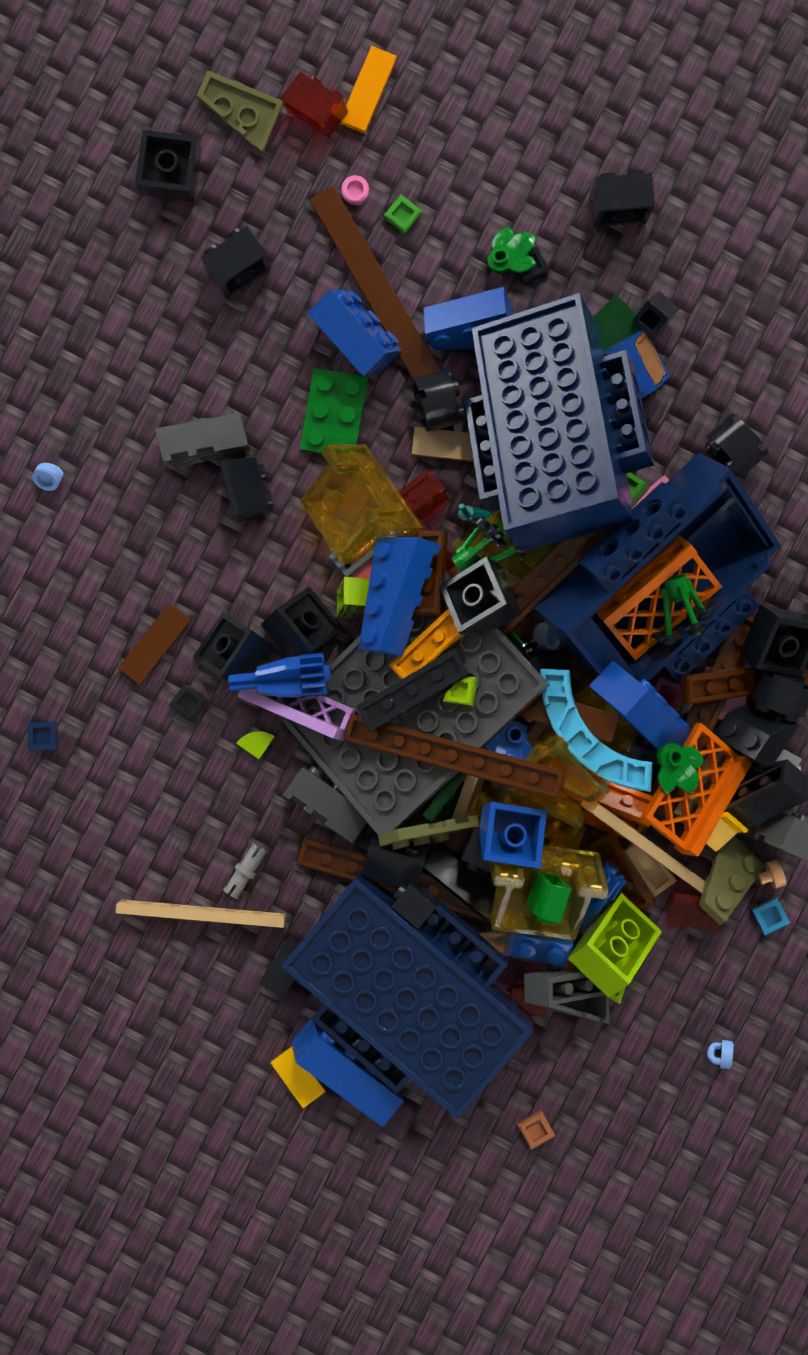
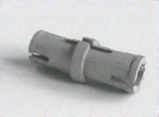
(245, 871)

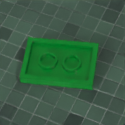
(333, 410)

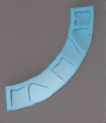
(582, 743)

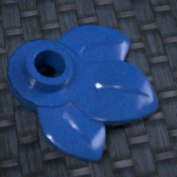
(505, 745)

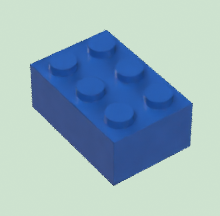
(355, 331)

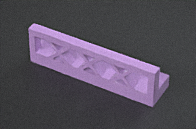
(302, 716)

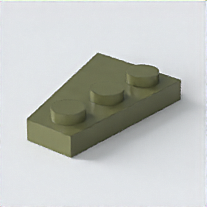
(242, 108)
(423, 833)
(729, 880)

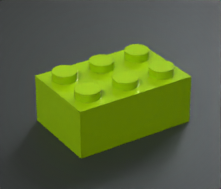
(615, 945)

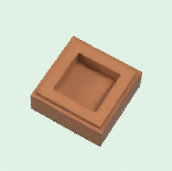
(536, 1129)

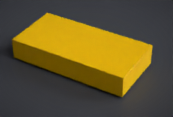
(299, 1081)

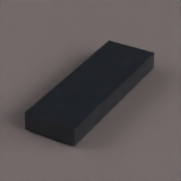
(461, 882)

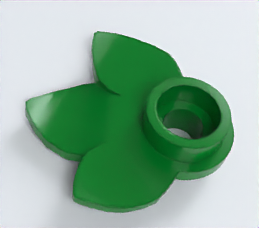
(514, 250)
(680, 771)

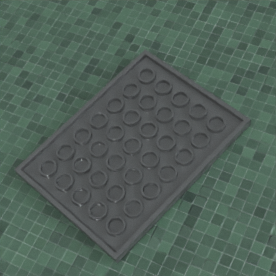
(392, 787)

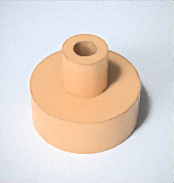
(773, 874)

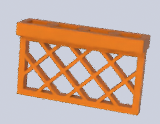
(647, 585)
(621, 802)
(710, 807)

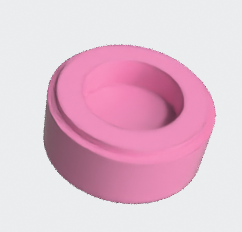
(355, 190)

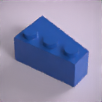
(451, 322)

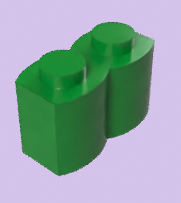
(548, 897)

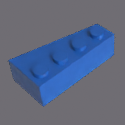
(394, 592)
(641, 707)
(344, 1074)

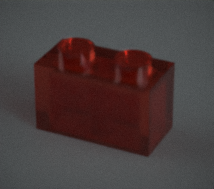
(314, 104)

